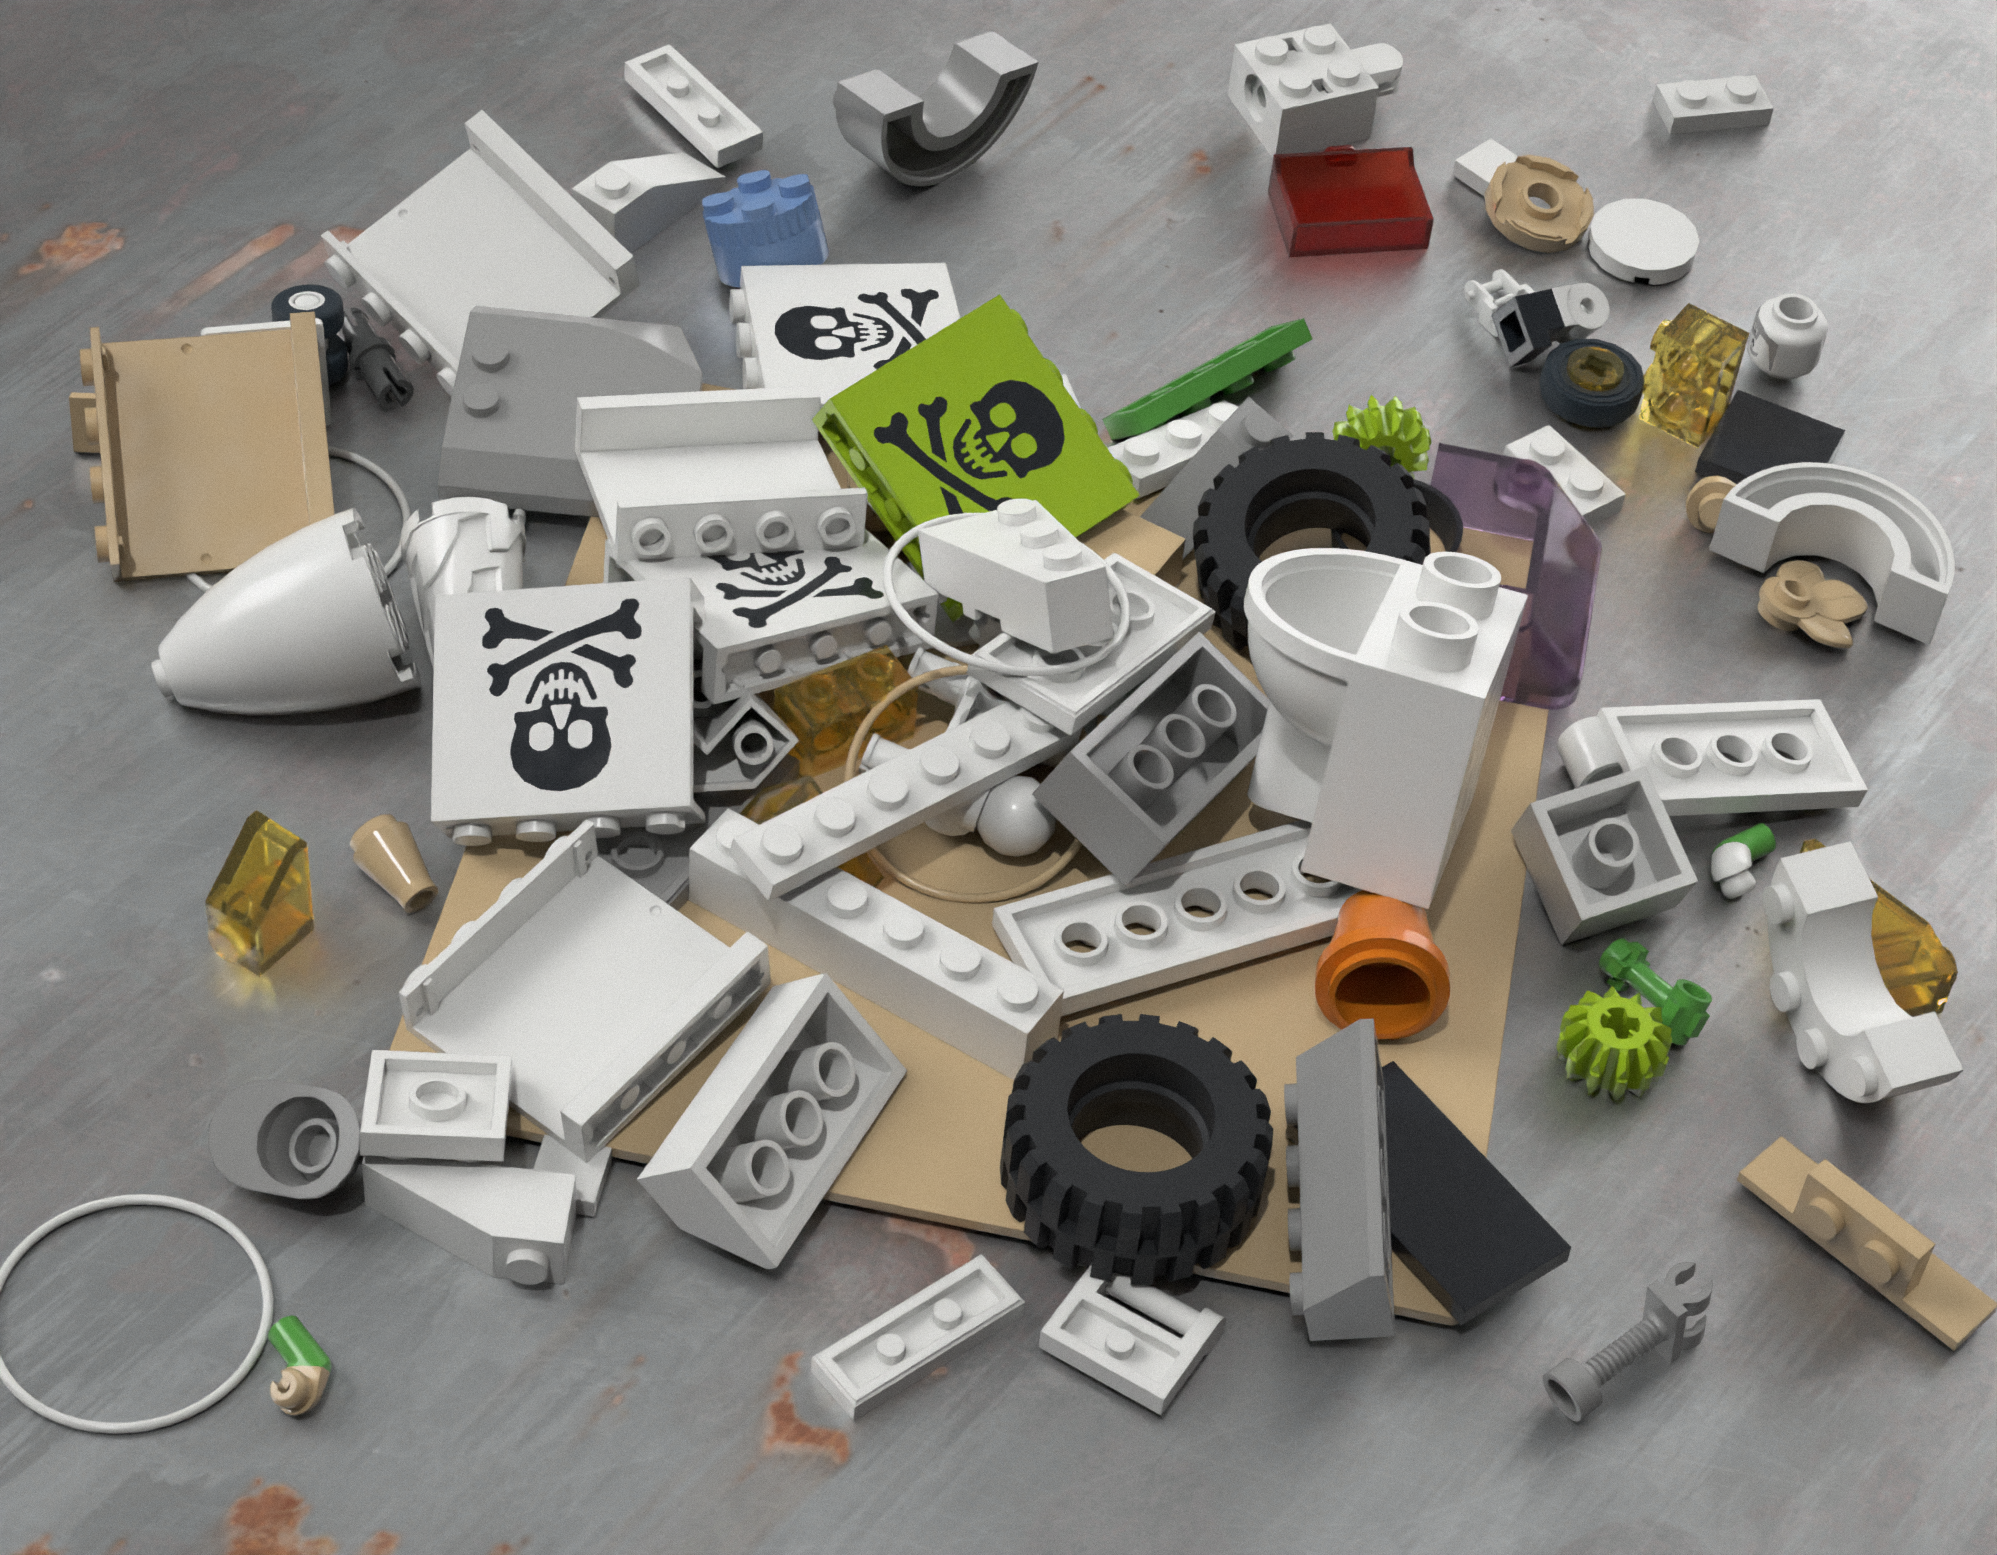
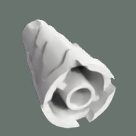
(461, 550)

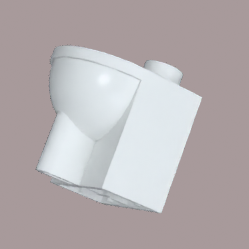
(1377, 705)

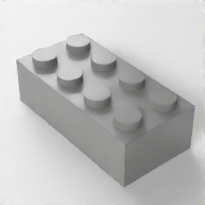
(1158, 758)

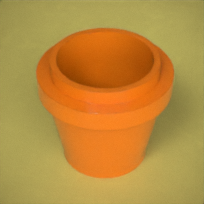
(1382, 968)

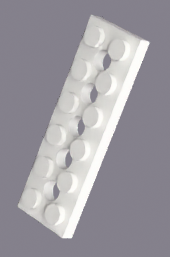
(1156, 898)

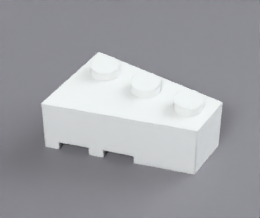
(1021, 571)

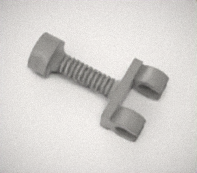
(1576, 1385)

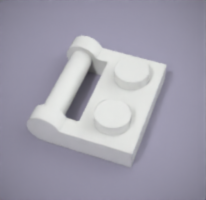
(1126, 1348)

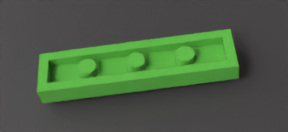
(1225, 372)

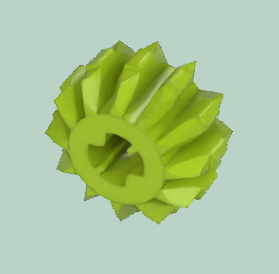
(1390, 429)
(1614, 1043)

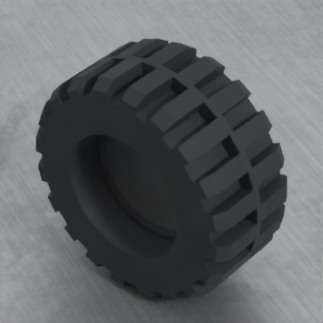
(1296, 489)
(1124, 1217)

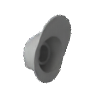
(285, 1139)

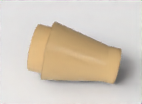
(392, 859)

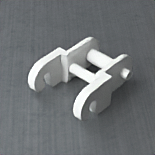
(1485, 304)

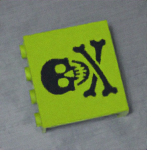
(971, 426)

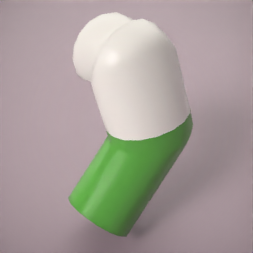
(1734, 857)

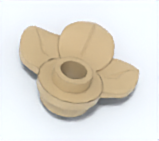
(1807, 601)

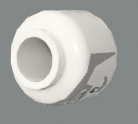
(1787, 336)

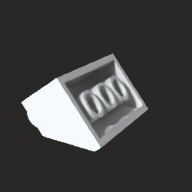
(774, 1122)

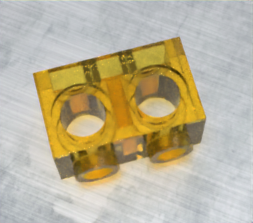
(1692, 374)
(832, 703)

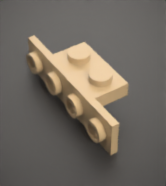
(1868, 1240)

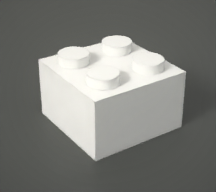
(1603, 855)

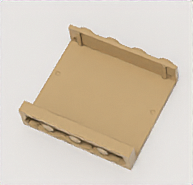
(205, 447)

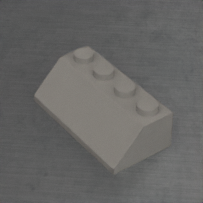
(1343, 1188)

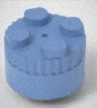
(764, 224)

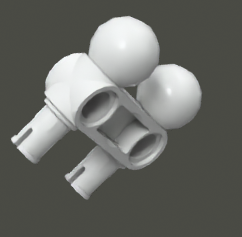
(1005, 814)

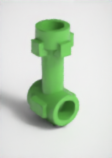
(1681, 1006)

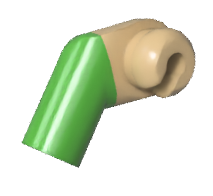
(306, 1367)

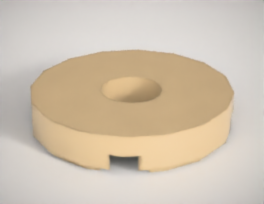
(1532, 226)

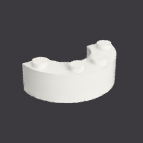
(1849, 520)
(1833, 988)

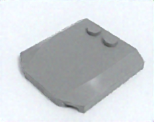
(518, 395)

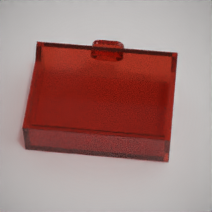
(1349, 201)

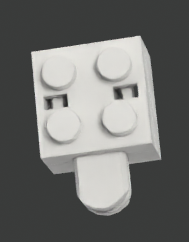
(1310, 88)

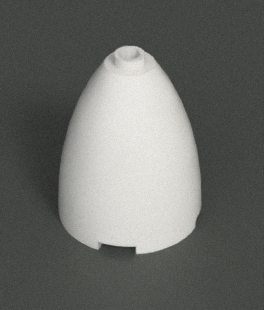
(292, 631)

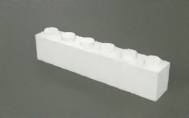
(884, 953)

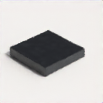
(1762, 436)

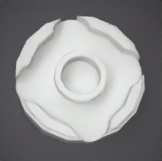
(1643, 241)

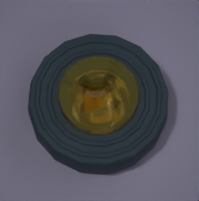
(1592, 382)

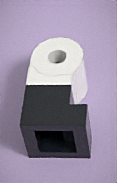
(1557, 314)

